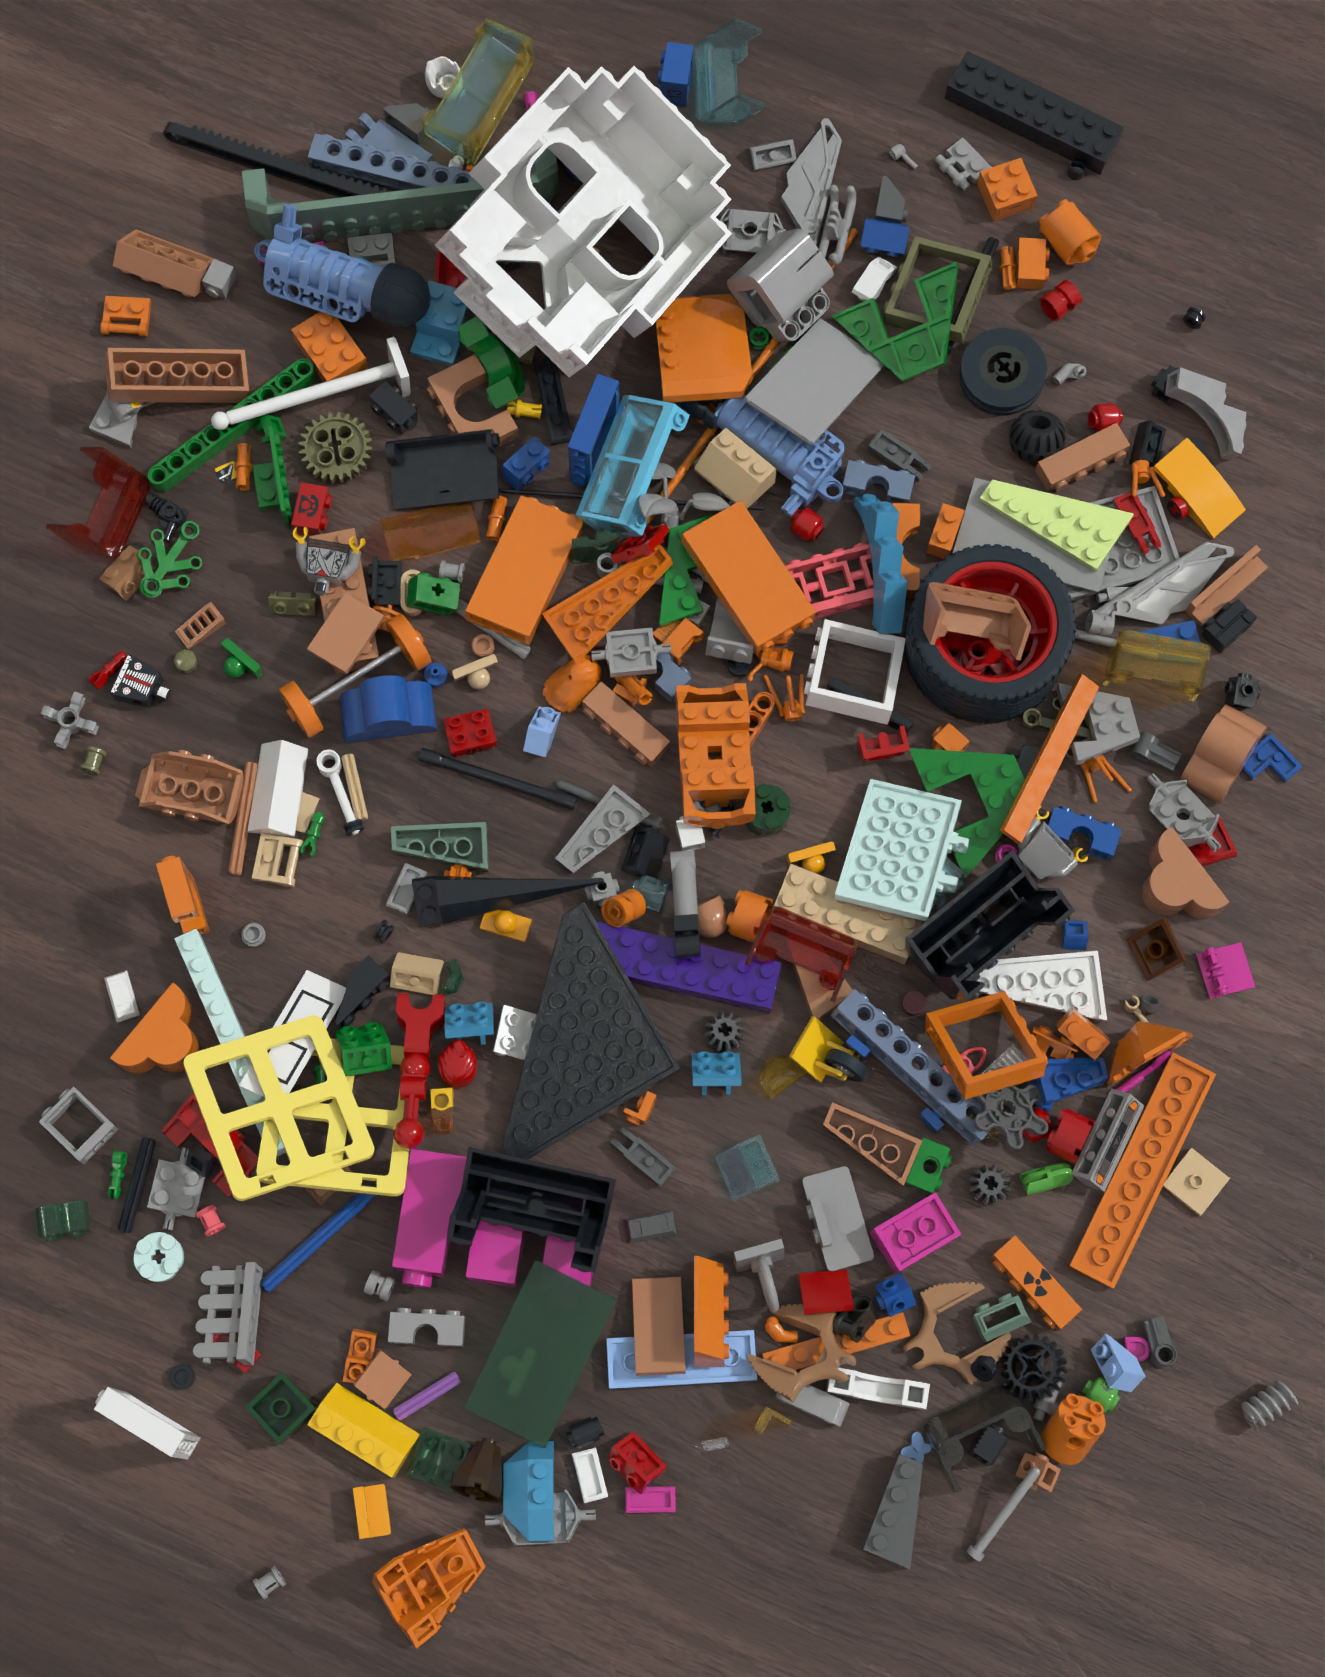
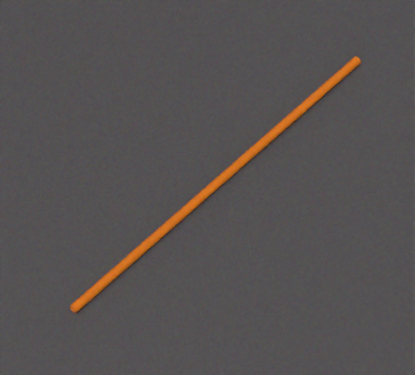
(707, 435)

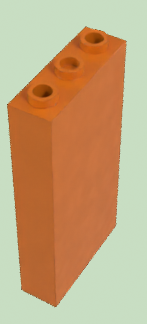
(524, 570)
(748, 577)

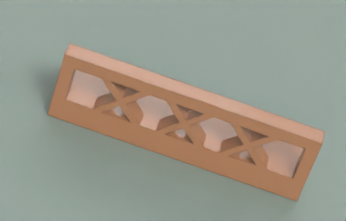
(1227, 587)

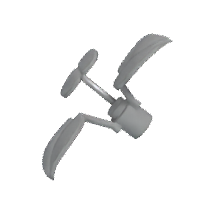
(655, 504)

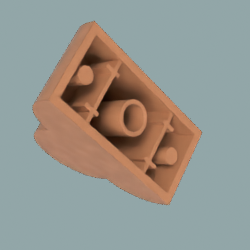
(1222, 753)
(1180, 881)

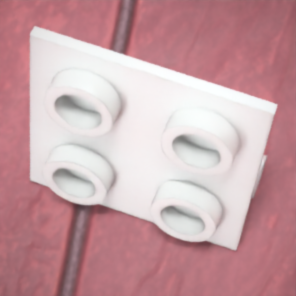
(514, 1032)

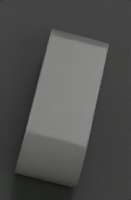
(819, 1405)

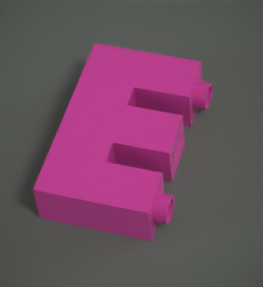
(424, 1223)

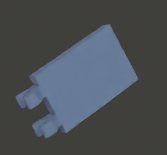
(385, 138)

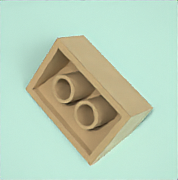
(735, 469)

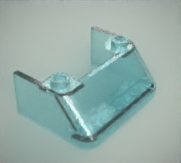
(716, 74)

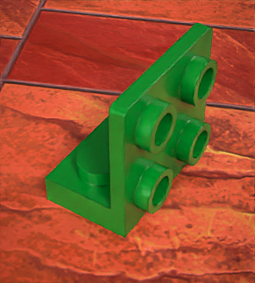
(364, 1048)

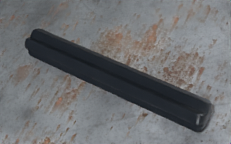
(136, 1185)

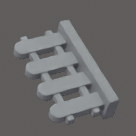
(244, 1326)

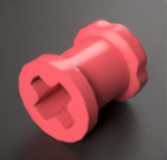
(210, 1220)

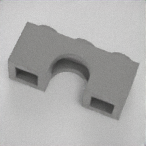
(404, 1326)

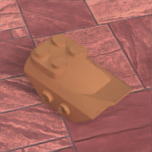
(190, 786)

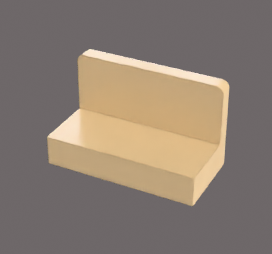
(416, 973)

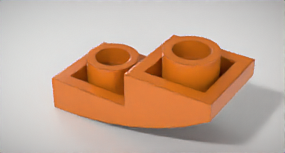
(360, 1354)

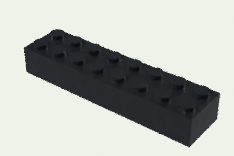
(1033, 112)

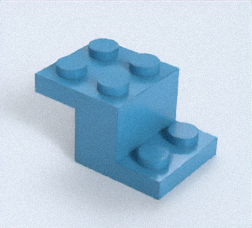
(437, 331)

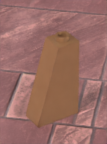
(816, 996)

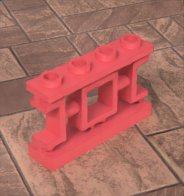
(841, 599)

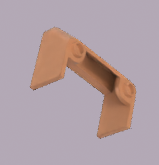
(975, 614)

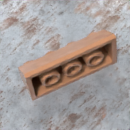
(162, 262)

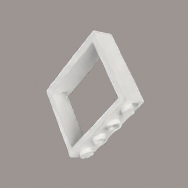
(845, 703)
(146, 1423)

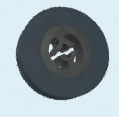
(1014, 352)

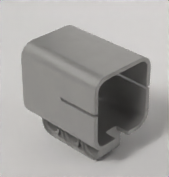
(777, 291)

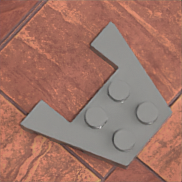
(1110, 724)

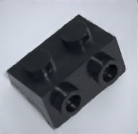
(385, 582)

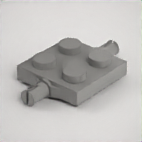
(631, 652)
(176, 1190)

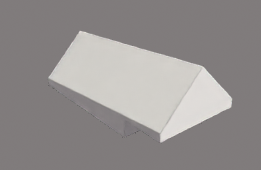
(278, 789)

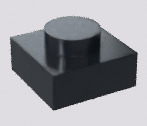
(199, 1160)

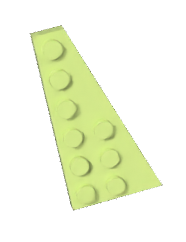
(1068, 524)

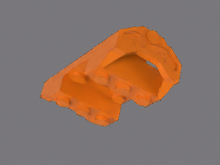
(719, 724)

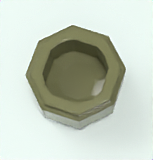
(185, 661)

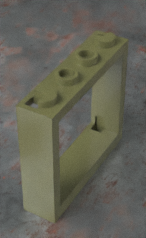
(908, 320)

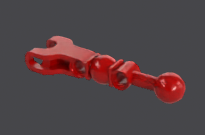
(415, 1066)

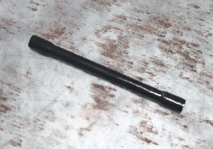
(439, 760)

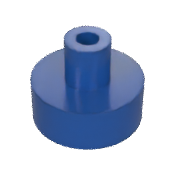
(436, 675)

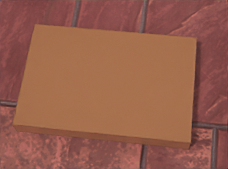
(345, 633)

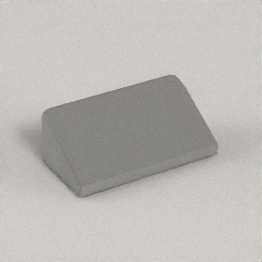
(772, 154)

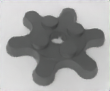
(1021, 1116)

